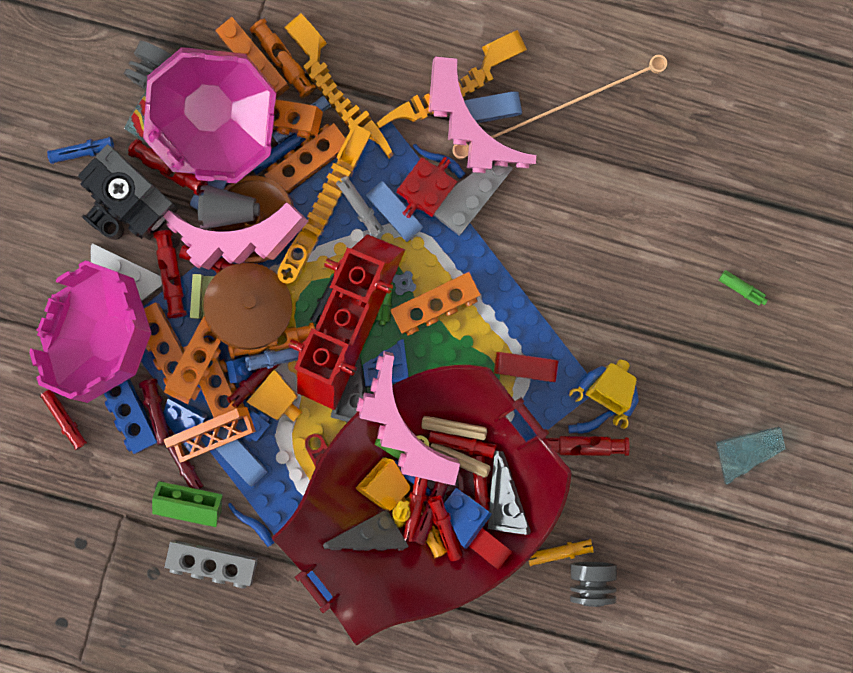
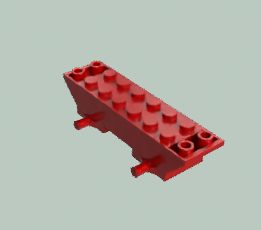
(357, 294)

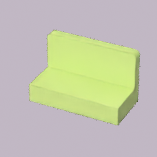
(199, 287)

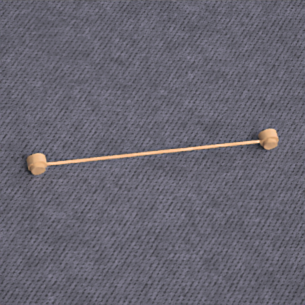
(657, 65)

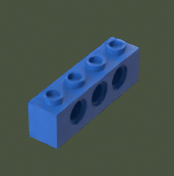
(138, 415)

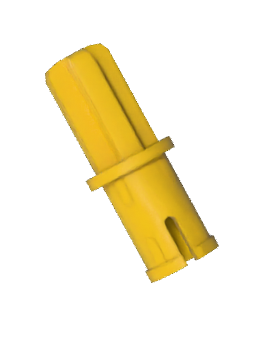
(401, 513)

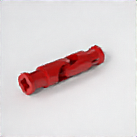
(153, 161)
(168, 271)
(601, 445)

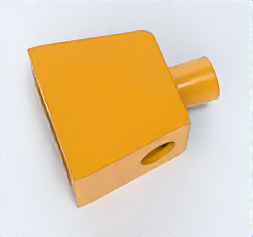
(276, 398)
(385, 485)

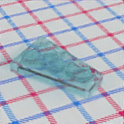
(744, 452)

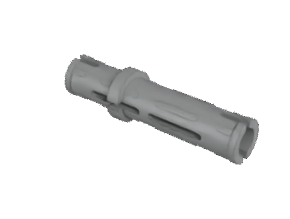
(364, 213)

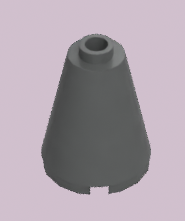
(225, 207)

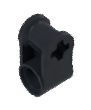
(101, 219)

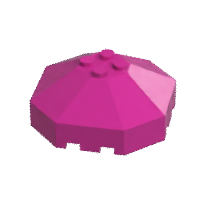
(209, 114)
(91, 333)

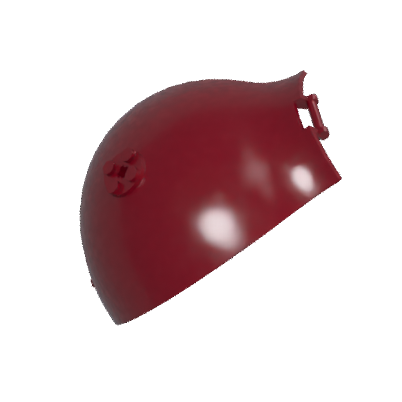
(408, 585)

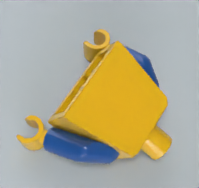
(611, 388)

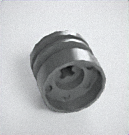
(150, 57)
(593, 583)

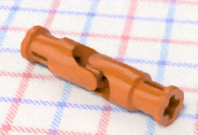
(291, 69)
(299, 334)

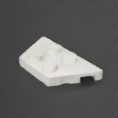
(145, 280)

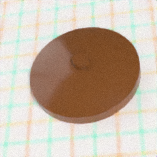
(271, 199)
(247, 306)

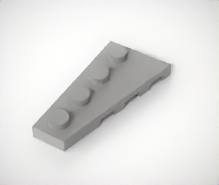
(469, 197)

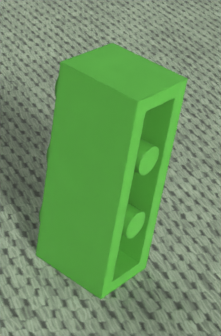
(187, 504)

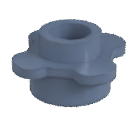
(407, 277)

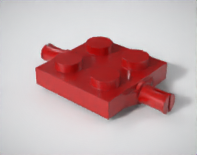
(426, 187)

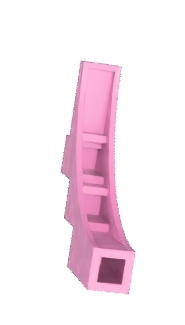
(447, 99)
(235, 246)
(418, 458)

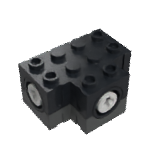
(126, 193)

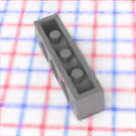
(245, 564)

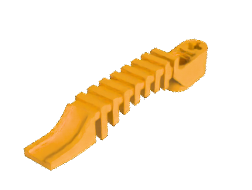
(311, 43)
(495, 53)
(323, 208)

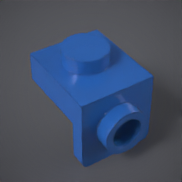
(237, 369)

